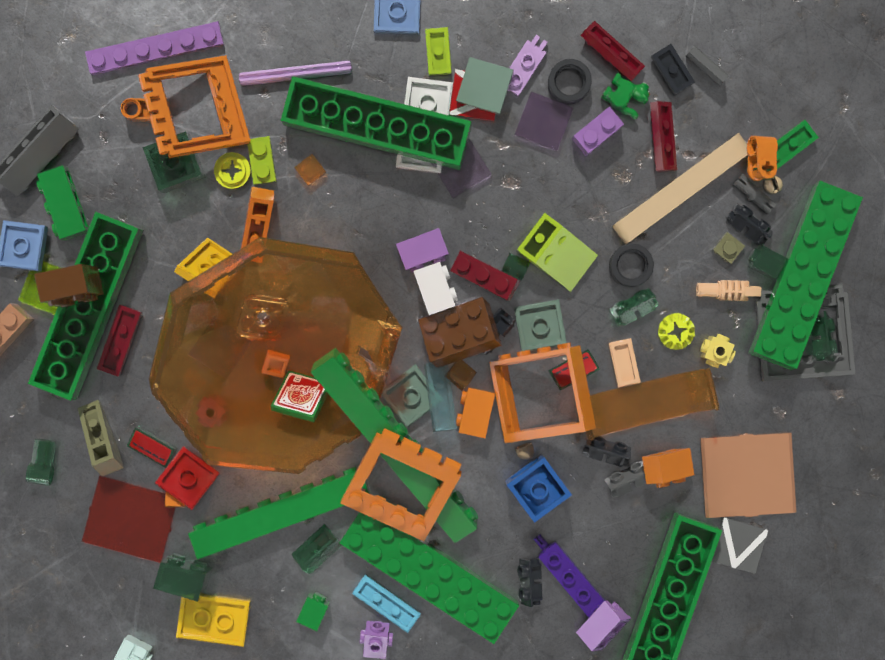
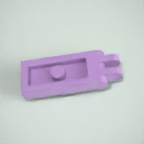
(526, 64)

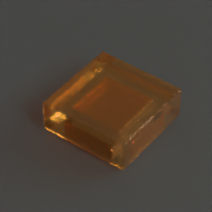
(310, 169)
(460, 374)

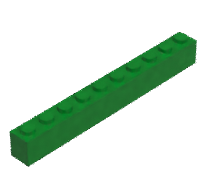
(371, 416)

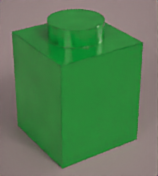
(313, 611)

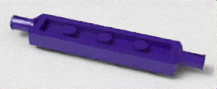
(569, 576)

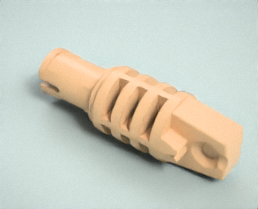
(728, 290)

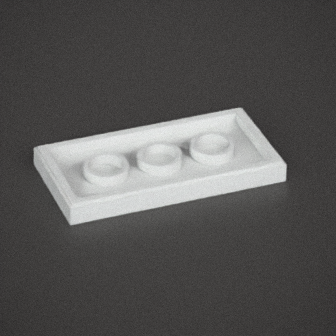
(431, 96)

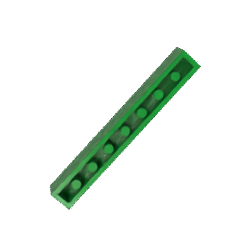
(271, 515)

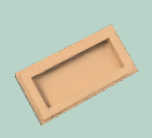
(624, 362)

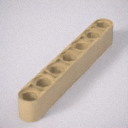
(681, 189)

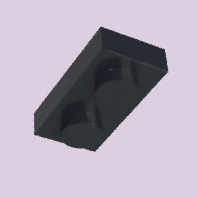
(672, 69)

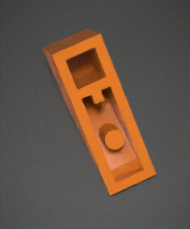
(257, 215)

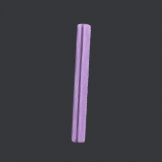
(303, 72)

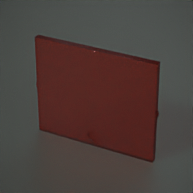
(129, 519)

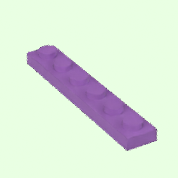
(154, 48)

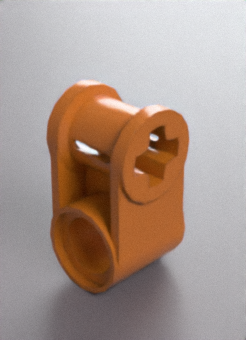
(142, 114)
(763, 156)

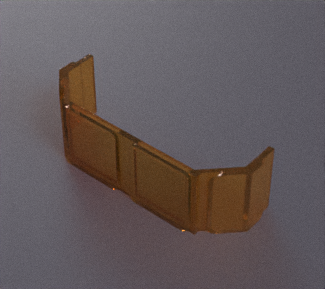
(653, 401)

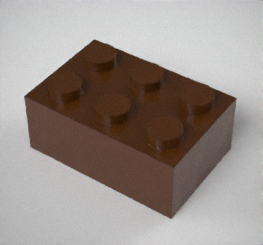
(68, 285)
(459, 332)

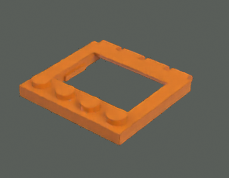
(224, 97)
(409, 454)

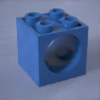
(538, 488)

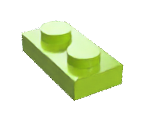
(438, 51)
(262, 160)

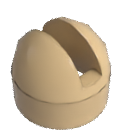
(768, 185)
(525, 451)

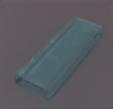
(440, 398)

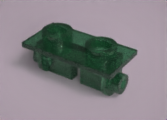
(624, 311)
(824, 346)

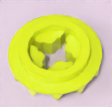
(224, 162)
(667, 326)

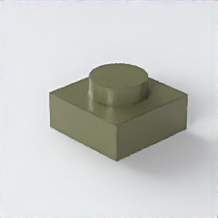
(728, 248)

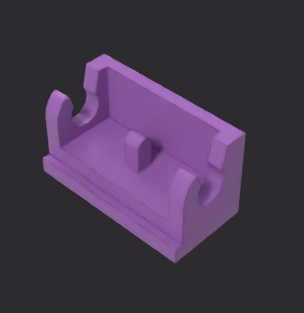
(603, 625)

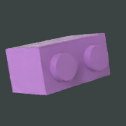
(597, 131)
(422, 250)

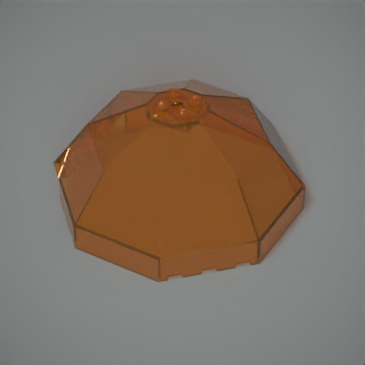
(216, 346)

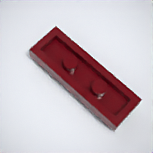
(612, 50)
(663, 136)
(485, 276)
(119, 340)

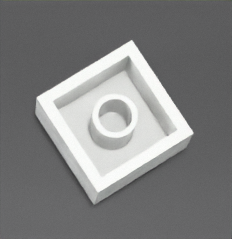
(435, 289)

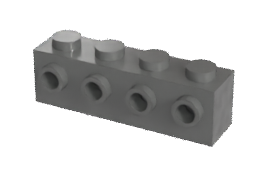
(36, 150)

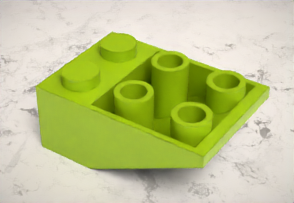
(557, 252)

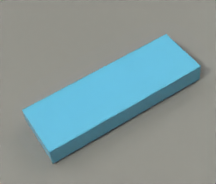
(386, 603)

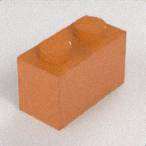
(476, 412)
(668, 466)

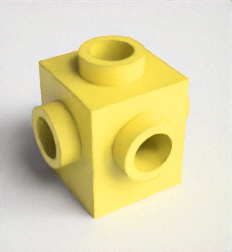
(709, 351)

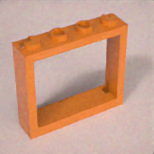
(506, 401)

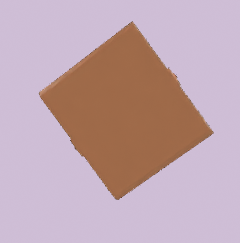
(748, 475)

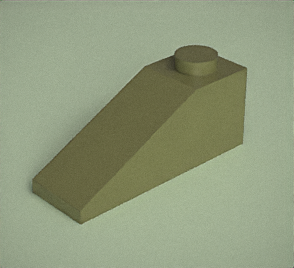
(99, 439)

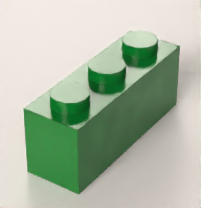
(62, 203)

